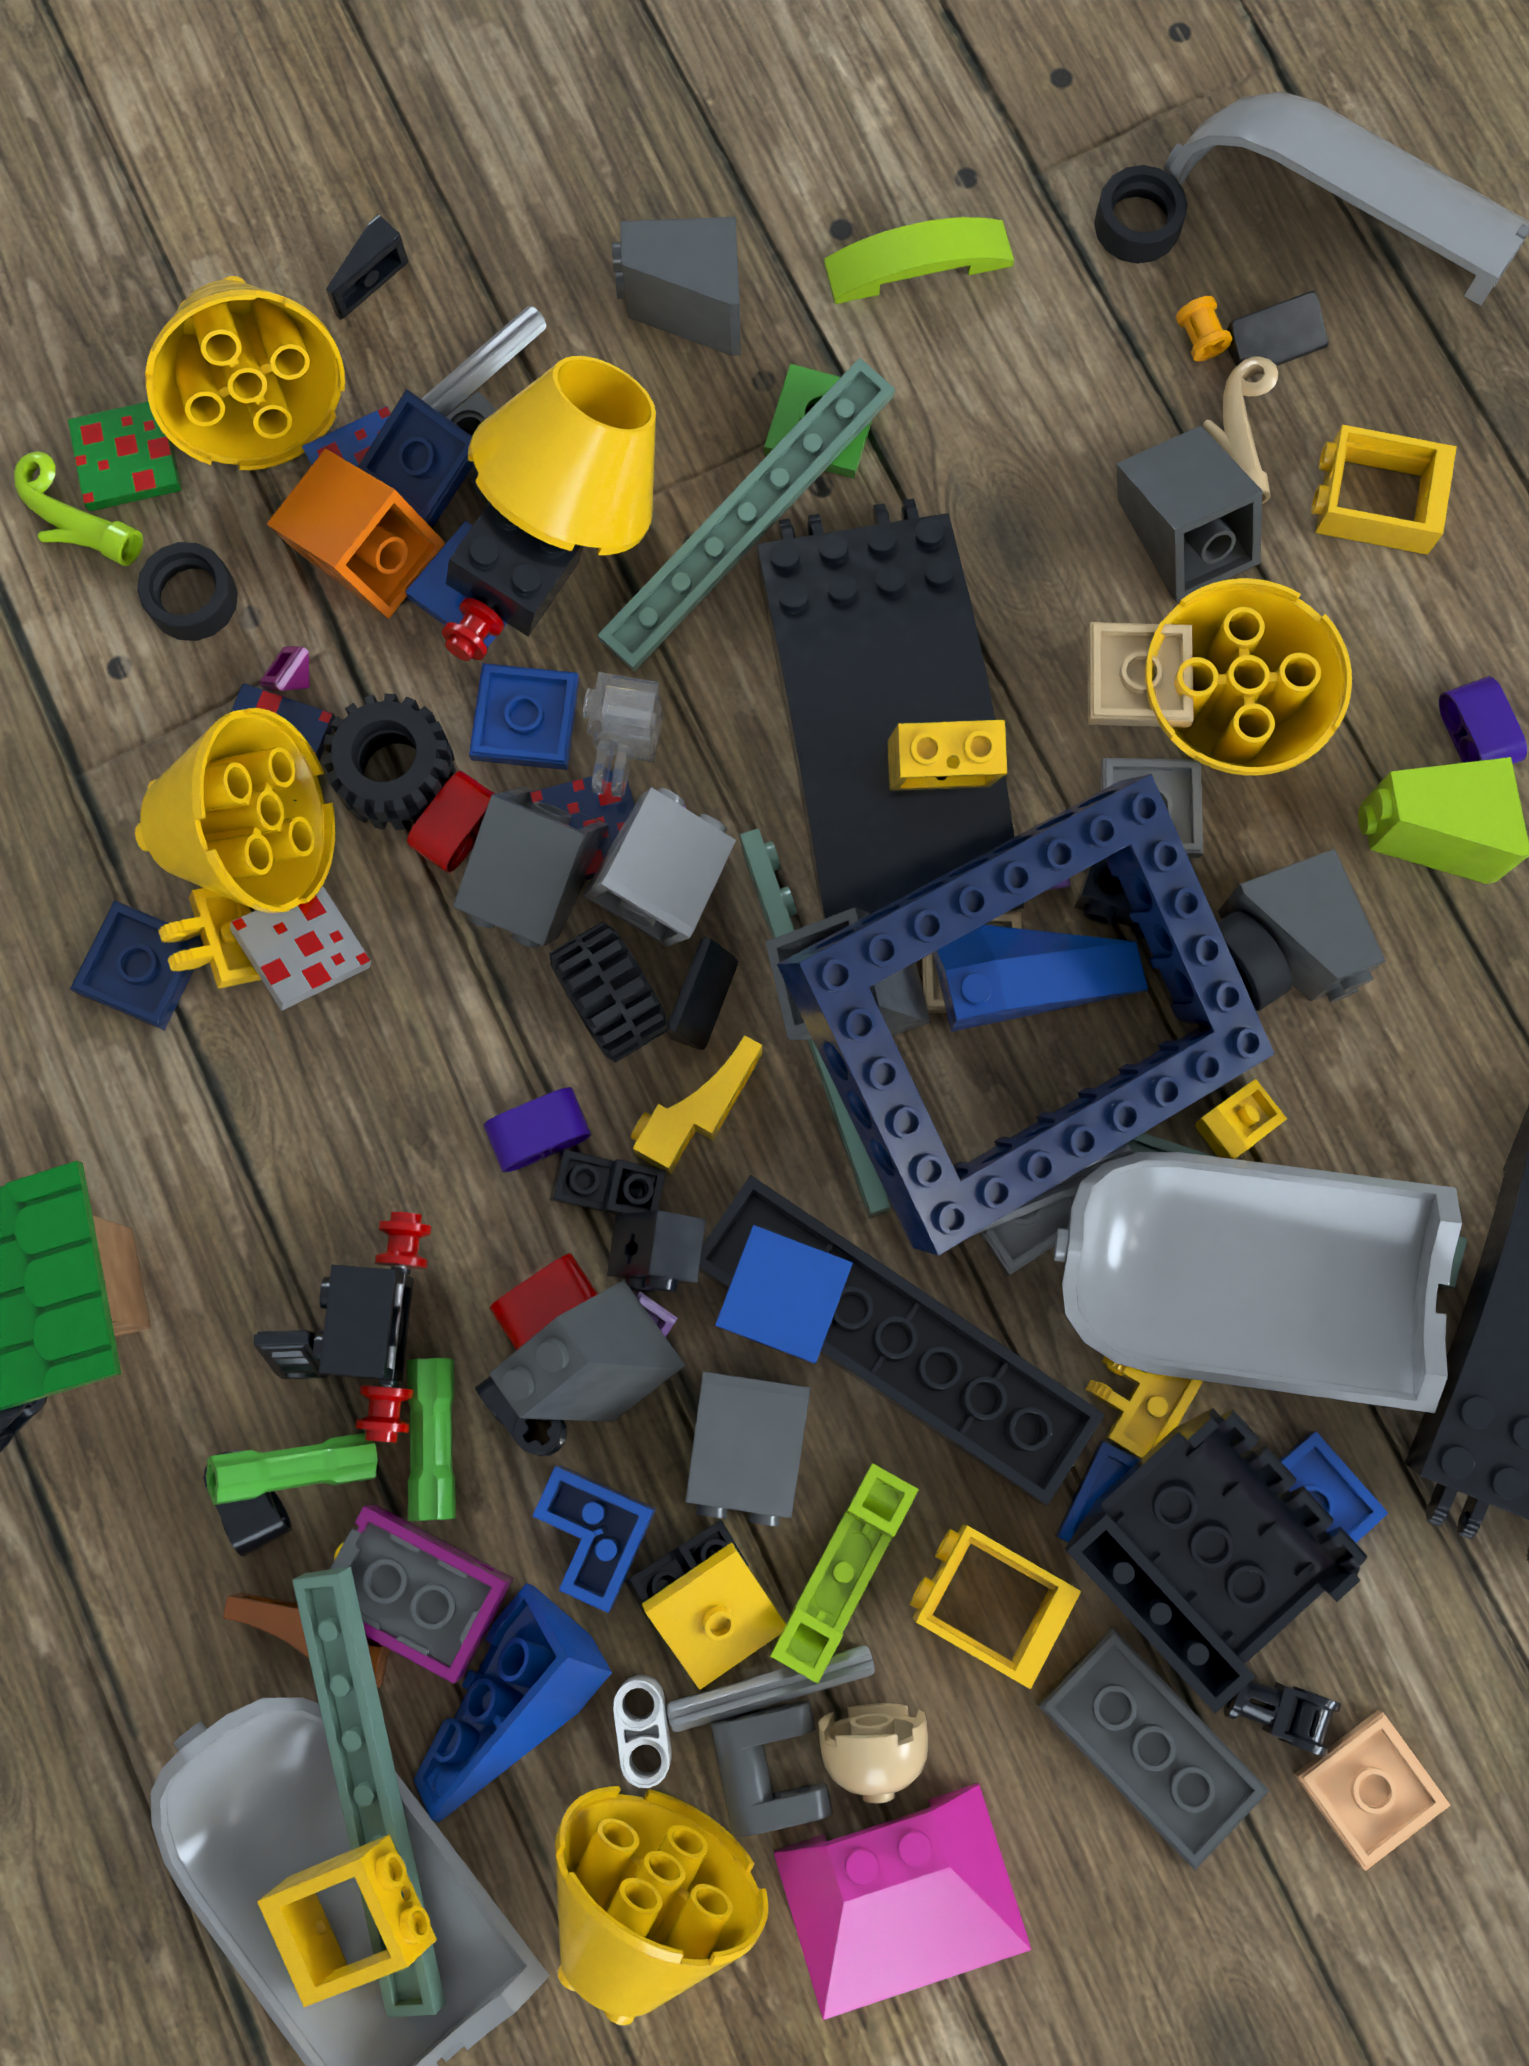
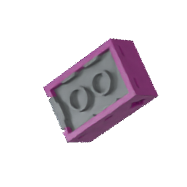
(420, 1591)

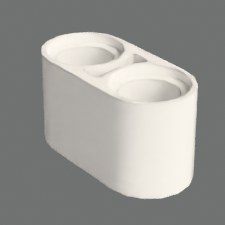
(642, 1730)

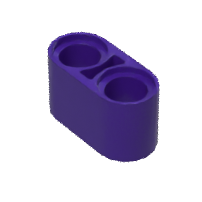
(1482, 722)
(537, 1129)

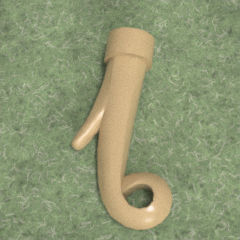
(1237, 433)

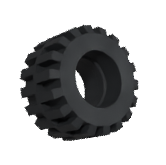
(367, 731)
(609, 991)

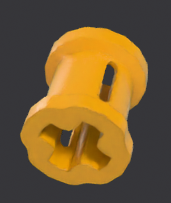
(1203, 328)

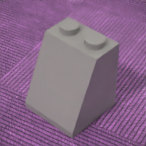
(661, 867)

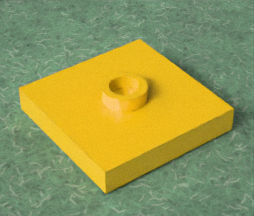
(714, 1616)

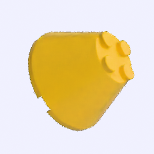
(243, 376)
(1264, 677)
(231, 815)
(649, 1900)

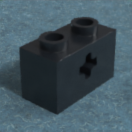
(656, 1250)

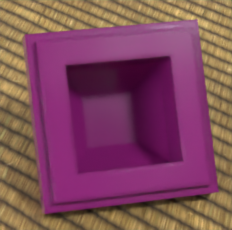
(288, 670)

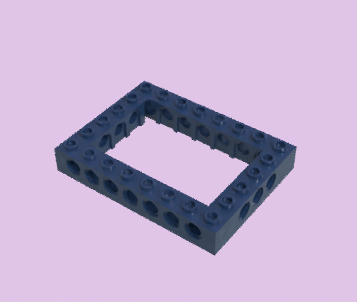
(832, 980)

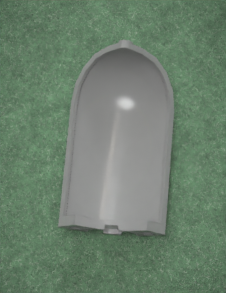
(1369, 176)
(1263, 1276)
(263, 1803)

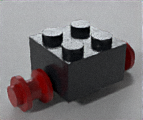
(504, 579)
(370, 1324)

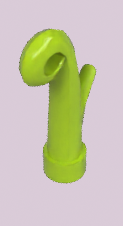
(75, 526)

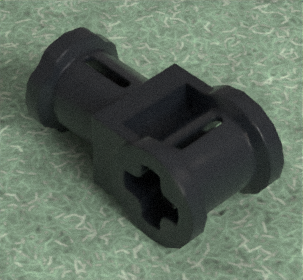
(1289, 1713)

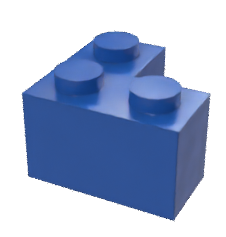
(609, 1531)

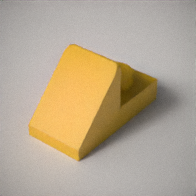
(1240, 1121)

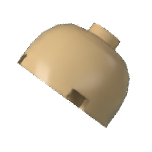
(874, 1749)

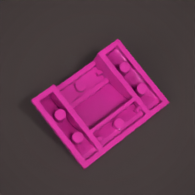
(902, 1902)

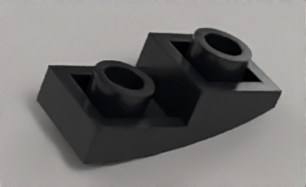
(606, 1184)
(678, 1562)

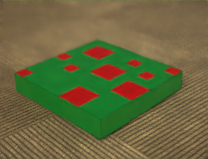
(122, 457)

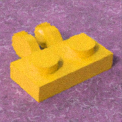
(221, 949)
(1151, 1409)

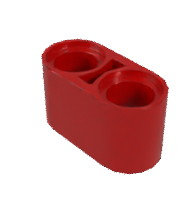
(451, 822)
(542, 1299)

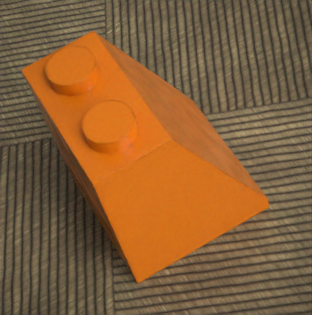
(357, 531)

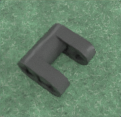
(746, 1774)

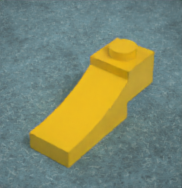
(667, 1132)

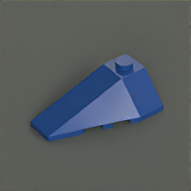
(1025, 972)
(526, 1689)

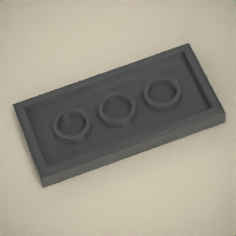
(1153, 1748)

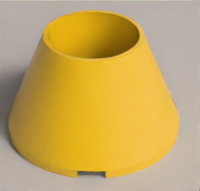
(572, 457)

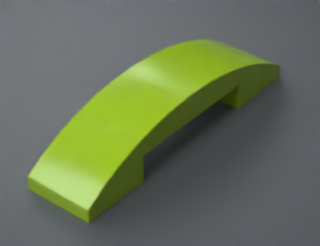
(917, 251)
(843, 1573)

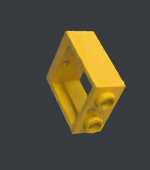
(1395, 453)
(964, 751)
(1039, 1635)
(306, 1935)

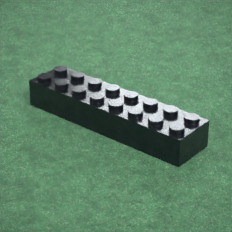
(924, 1354)

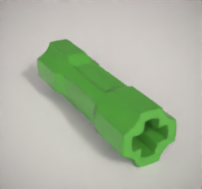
(431, 1467)
(253, 1473)

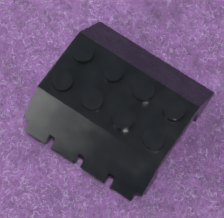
(1213, 1551)

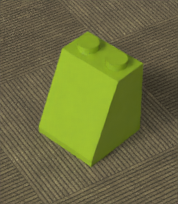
(1450, 818)

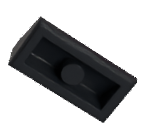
(1280, 331)
(702, 995)

